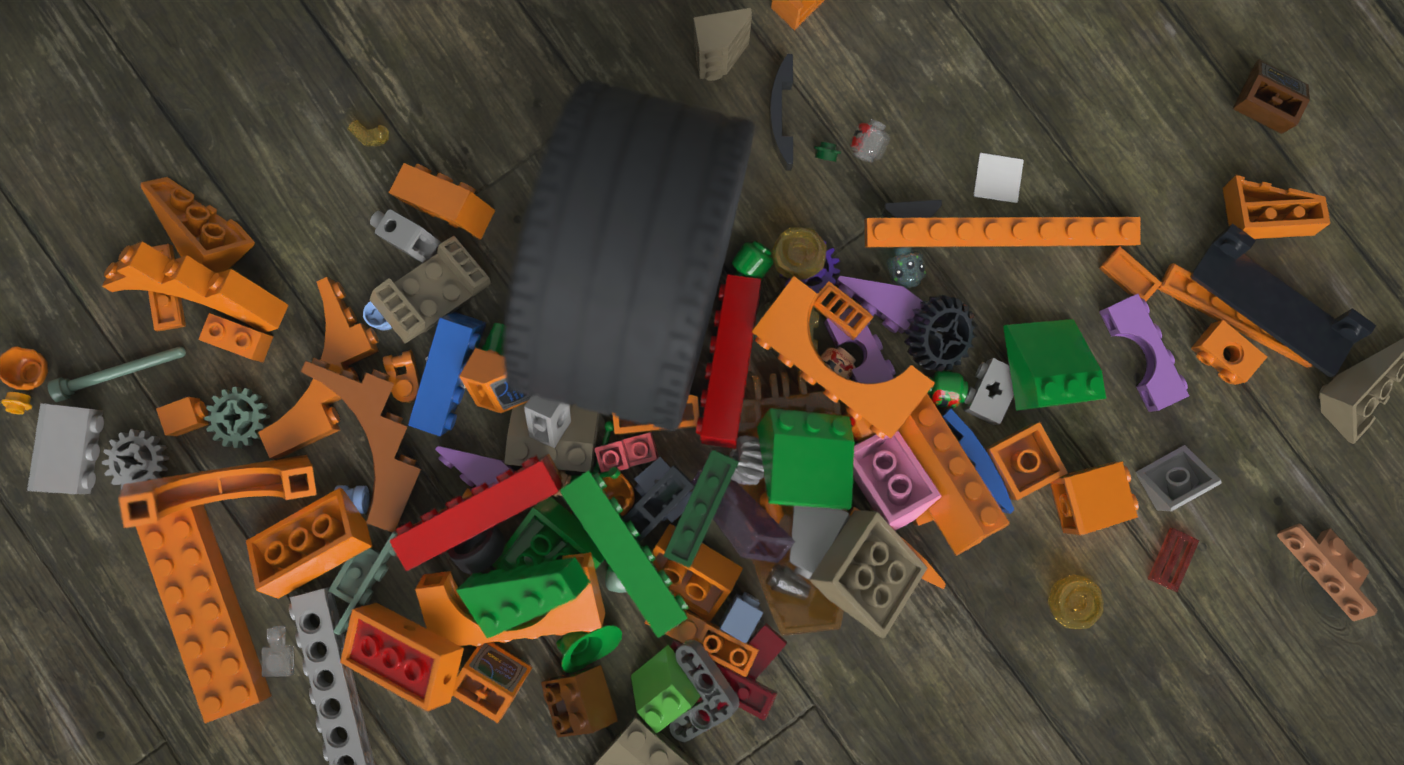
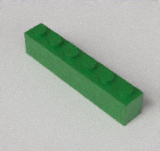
(624, 552)

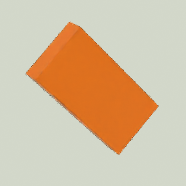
(1130, 274)

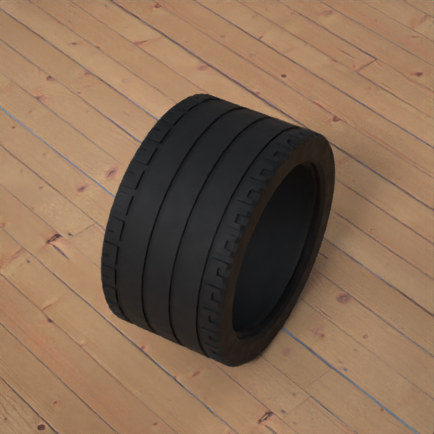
(624, 253)

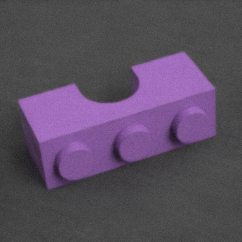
(874, 367)

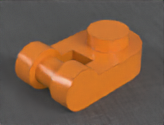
(405, 385)

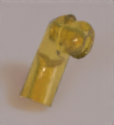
(370, 137)

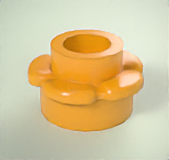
(16, 402)

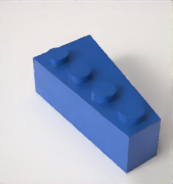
(440, 384)

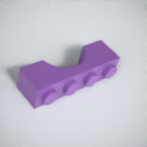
(1161, 381)

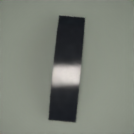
(782, 144)

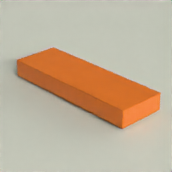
(165, 308)

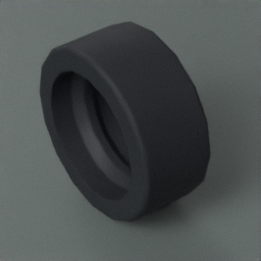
(481, 557)

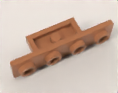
(1332, 567)

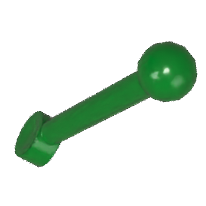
(609, 426)
(614, 473)

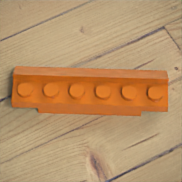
(966, 506)

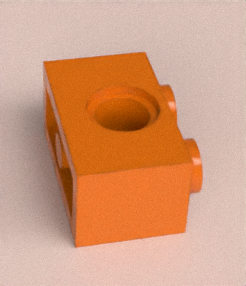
(236, 338)
(1244, 355)

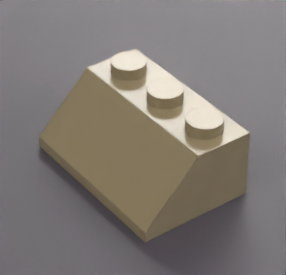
(720, 41)

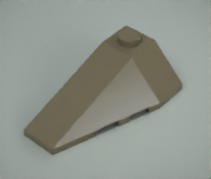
(1359, 390)

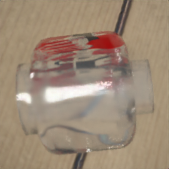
(870, 141)

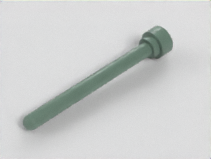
(62, 389)

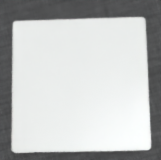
(998, 177)

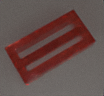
(1163, 555)

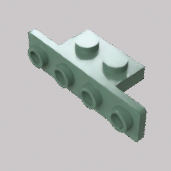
(358, 577)

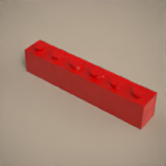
(730, 362)
(477, 512)

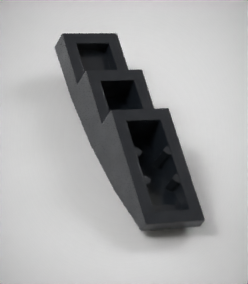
(659, 501)

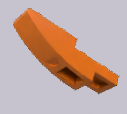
(718, 644)

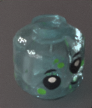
(906, 267)

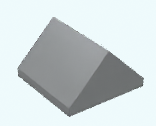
(1176, 479)

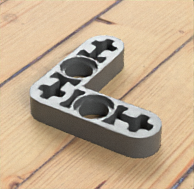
(710, 694)

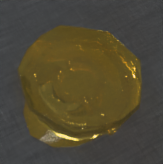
(799, 253)
(1076, 602)

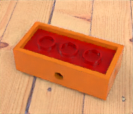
(401, 656)

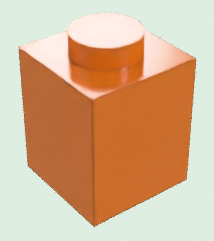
(182, 416)

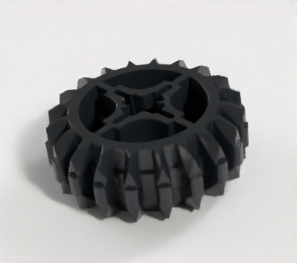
(943, 315)

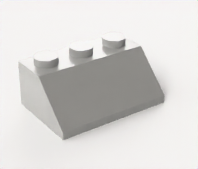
(65, 449)

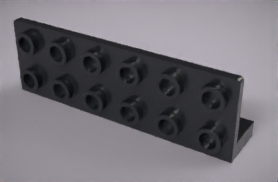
(1277, 306)

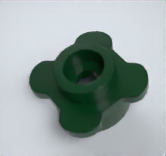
(827, 151)

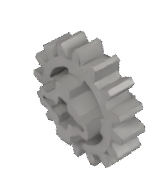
(143, 449)

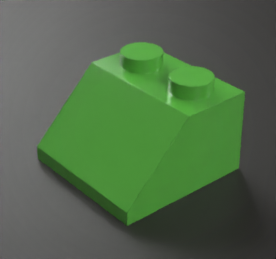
(662, 690)

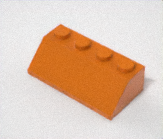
(307, 544)

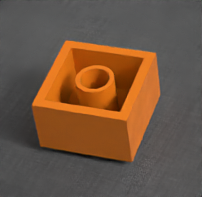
(1026, 460)

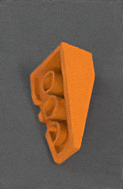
(196, 228)

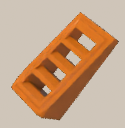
(851, 332)

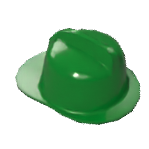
(583, 647)

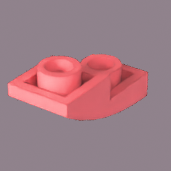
(627, 452)

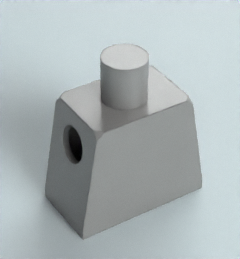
(405, 235)

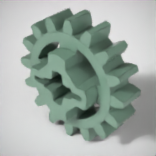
(237, 429)

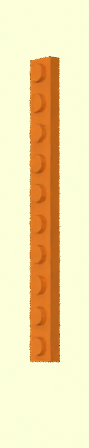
(1002, 232)

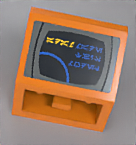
(487, 382)
(491, 680)

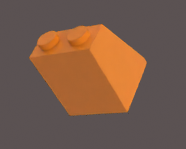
(1094, 498)

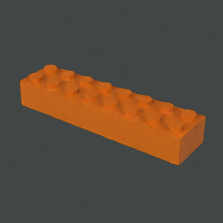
(203, 612)

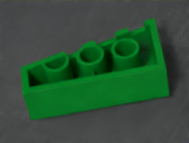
(520, 594)

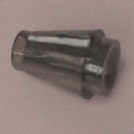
(787, 582)

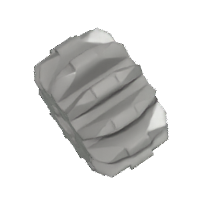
(750, 461)

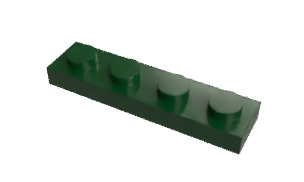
(701, 508)

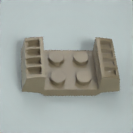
(430, 290)

